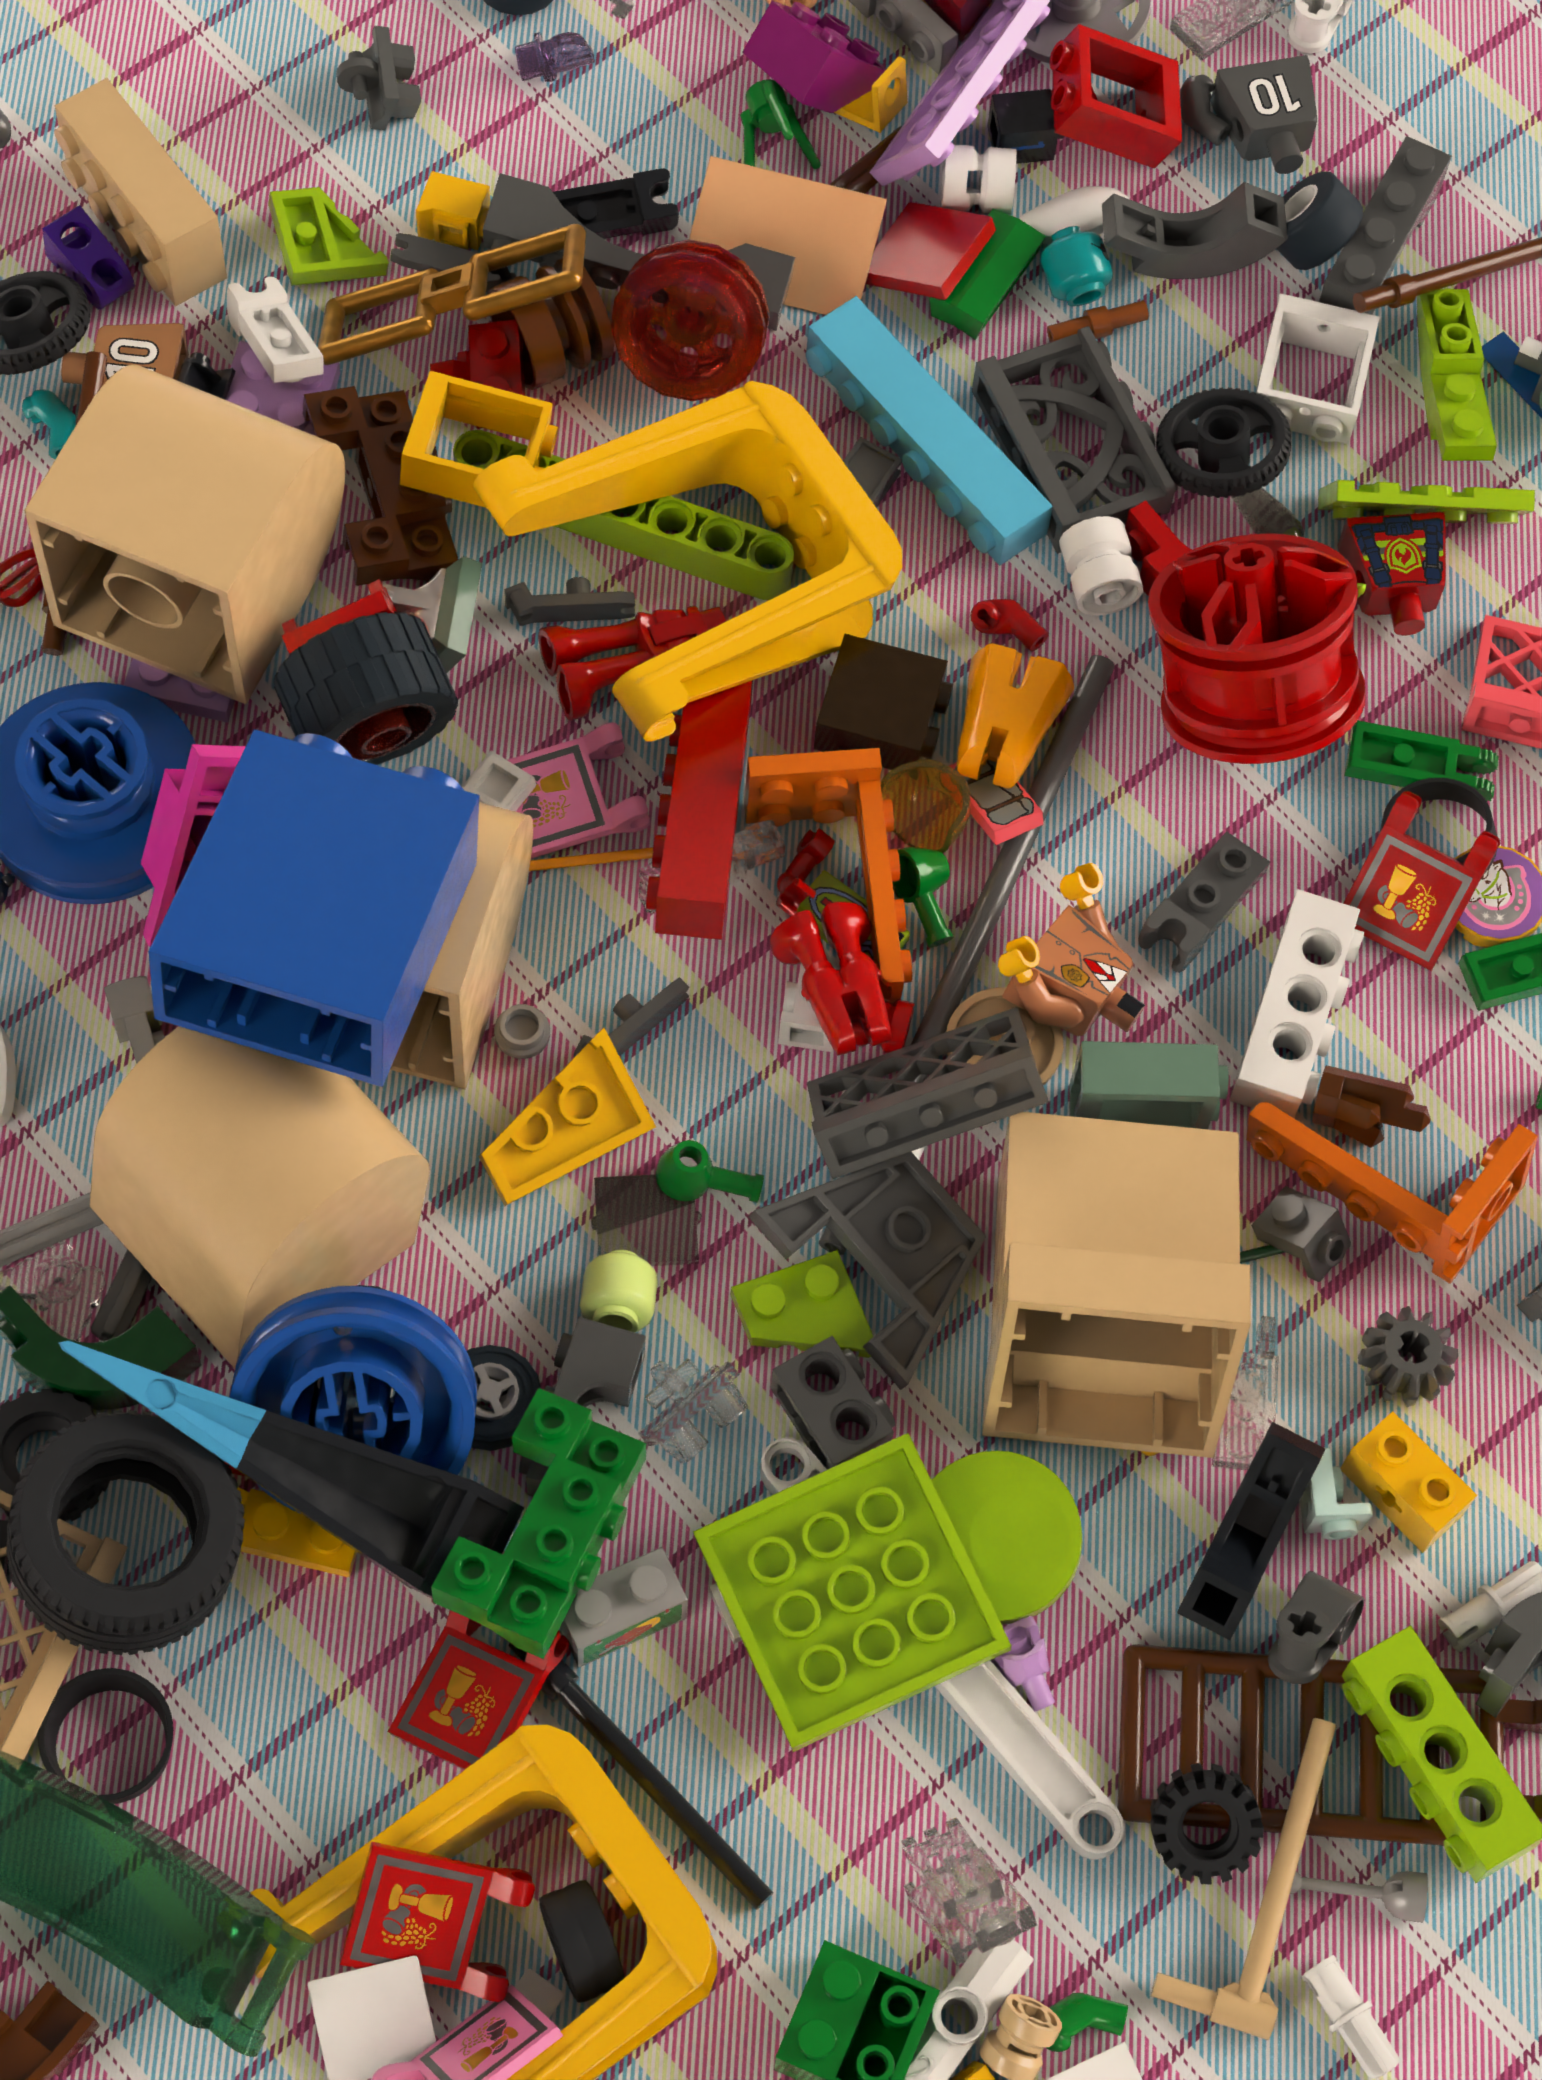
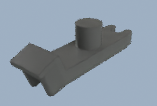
(426, 254)
(573, 606)
(641, 1019)

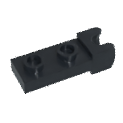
(623, 205)

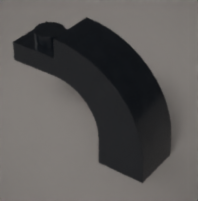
(1250, 1531)

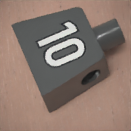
(1268, 110)

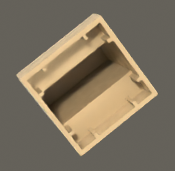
(1116, 1285)

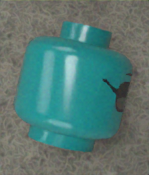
(1076, 266)

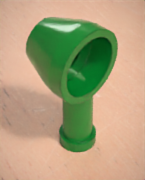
(920, 876)
(691, 1183)

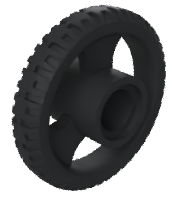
(27, 323)
(1223, 442)

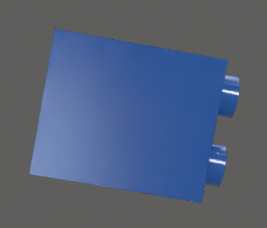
(316, 905)

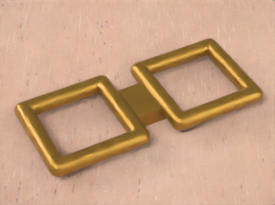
(451, 290)

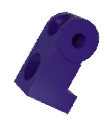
(87, 258)

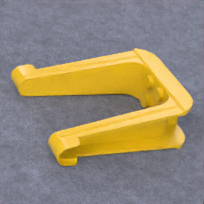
(805, 491)
(556, 1772)

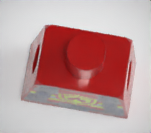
(1400, 564)

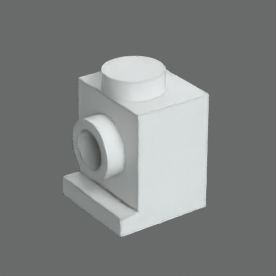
(798, 1021)

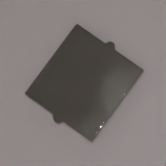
(644, 1220)

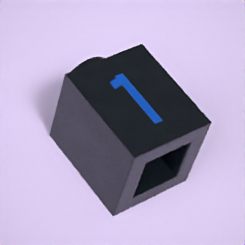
(1025, 124)

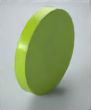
(1014, 1528)

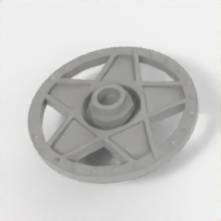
(1090, 13)

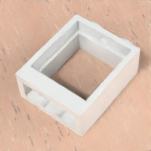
(1346, 335)

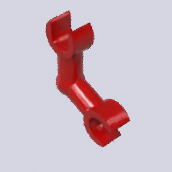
(791, 883)

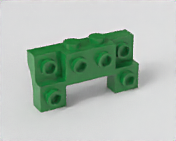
(560, 1534)

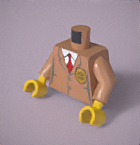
(1074, 966)

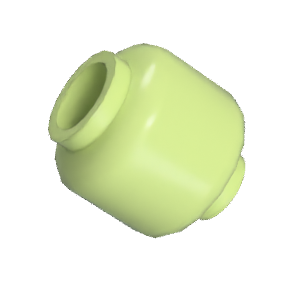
(619, 1290)

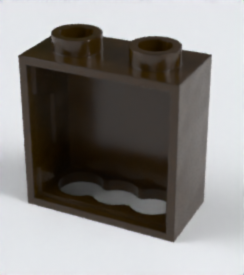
(883, 701)

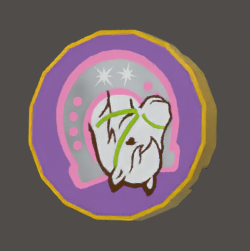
(1505, 901)

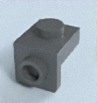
(1305, 1230)

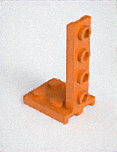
(828, 789)
(1376, 1198)

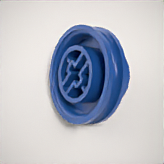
(66, 829)
(386, 1346)

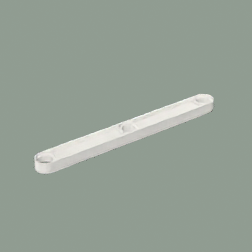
(1003, 1721)

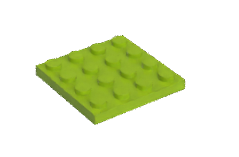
(851, 1591)

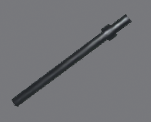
(562, 1686)

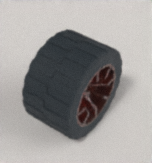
(368, 687)

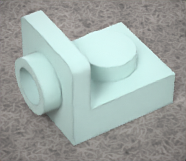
(1320, 1505)

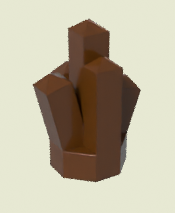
(1361, 1103)

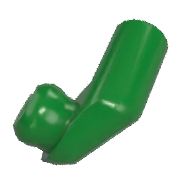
(1083, 2011)

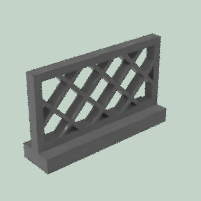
(914, 1114)

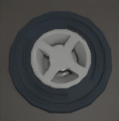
(499, 1374)

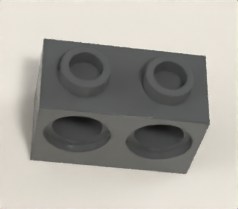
(819, 1413)

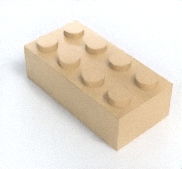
(140, 192)

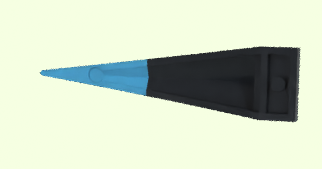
(368, 1498)

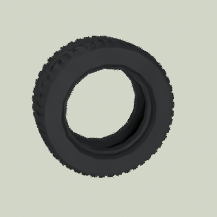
(108, 1614)

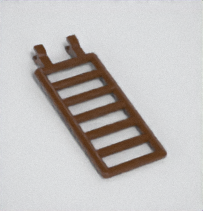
(1253, 1671)

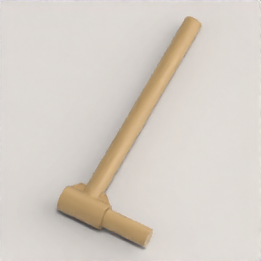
(1244, 2004)

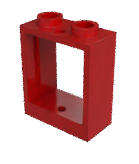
(1138, 137)

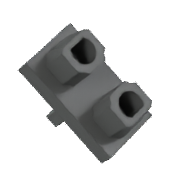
(374, 76)

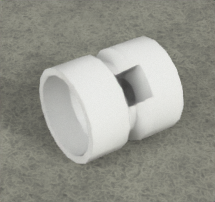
(996, 179)
(1100, 566)

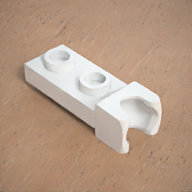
(274, 332)

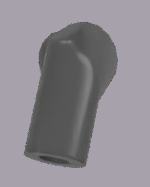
(1196, 111)

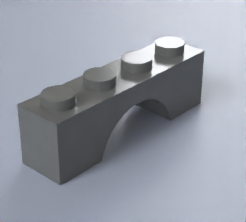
(1387, 222)

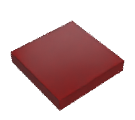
(928, 250)

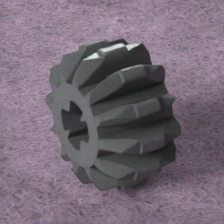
(1405, 1376)

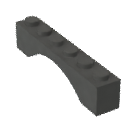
(529, 209)

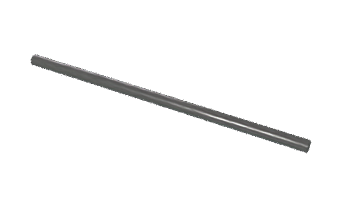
(1007, 868)

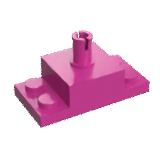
(180, 820)

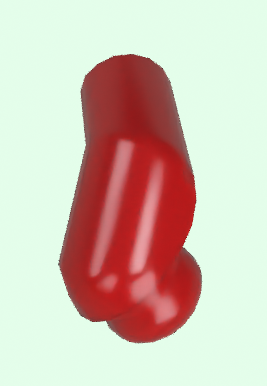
(1008, 618)

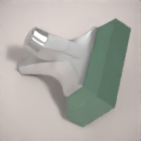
(445, 607)

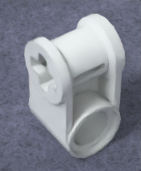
(1315, 23)

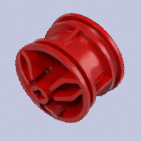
(1258, 648)

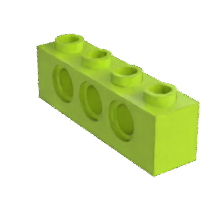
(1406, 1667)

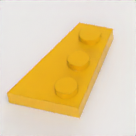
(569, 1123)

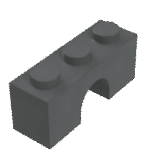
(596, 1367)

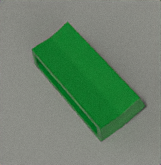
(990, 275)

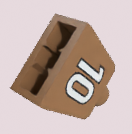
(148, 345)

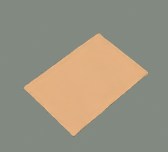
(817, 223)

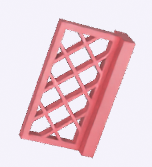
(1502, 711)

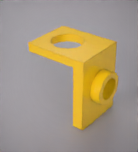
(881, 103)

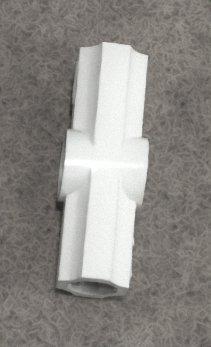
(981, 1989)

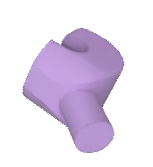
(1026, 1662)

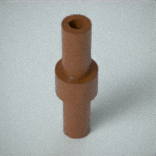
(1100, 321)

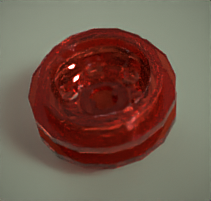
(704, 280)

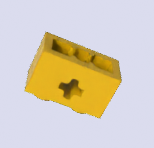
(1408, 1481)

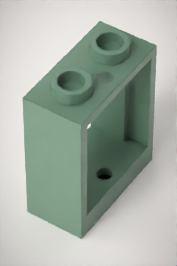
(1148, 1083)

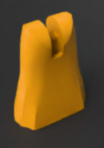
(1005, 720)

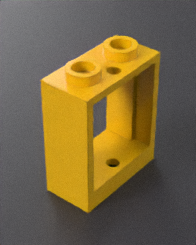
(477, 406)

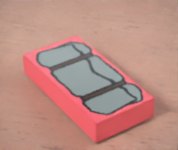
(1000, 810)

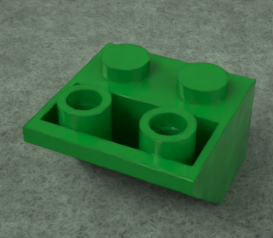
(854, 2021)

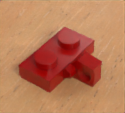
(492, 359)

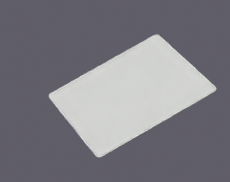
(371, 2018)

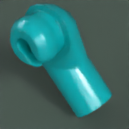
(48, 408)

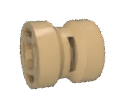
(1020, 2038)

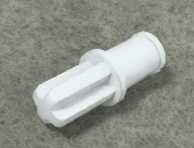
(1490, 1606)
(1351, 2017)

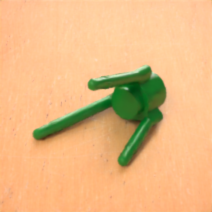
(772, 113)

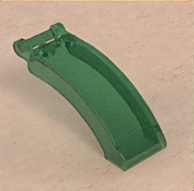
(142, 1903)

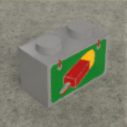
(624, 1607)

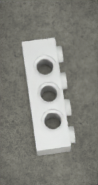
(1316, 928)

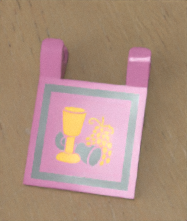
(567, 796)
(484, 2046)

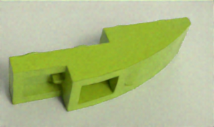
(1452, 376)

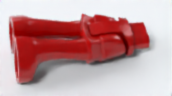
(649, 633)

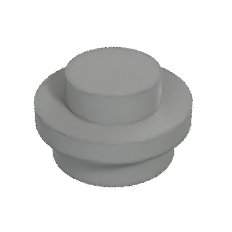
(522, 1031)

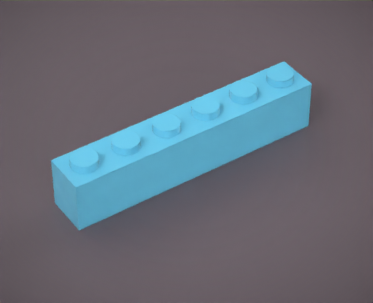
(927, 431)

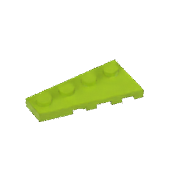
(1499, 504)

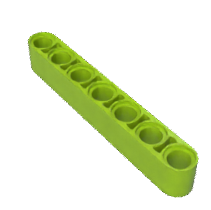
(645, 537)

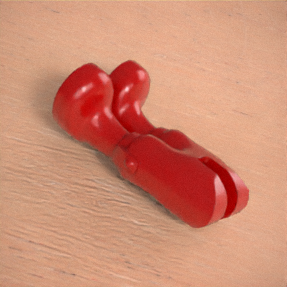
(834, 994)

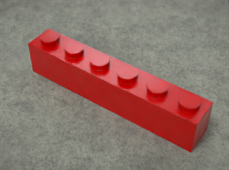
(700, 815)

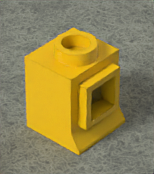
(453, 211)

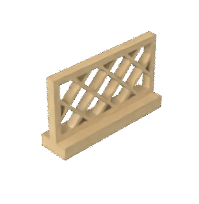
(51, 1655)

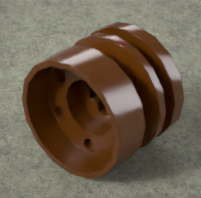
(560, 328)

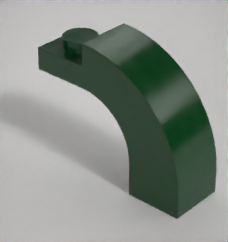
(150, 1343)

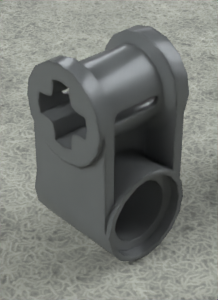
(1313, 1628)

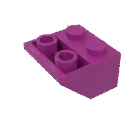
(813, 56)

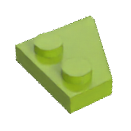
(319, 240)
(803, 1307)

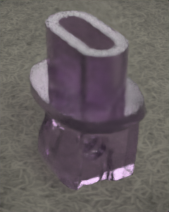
(555, 55)

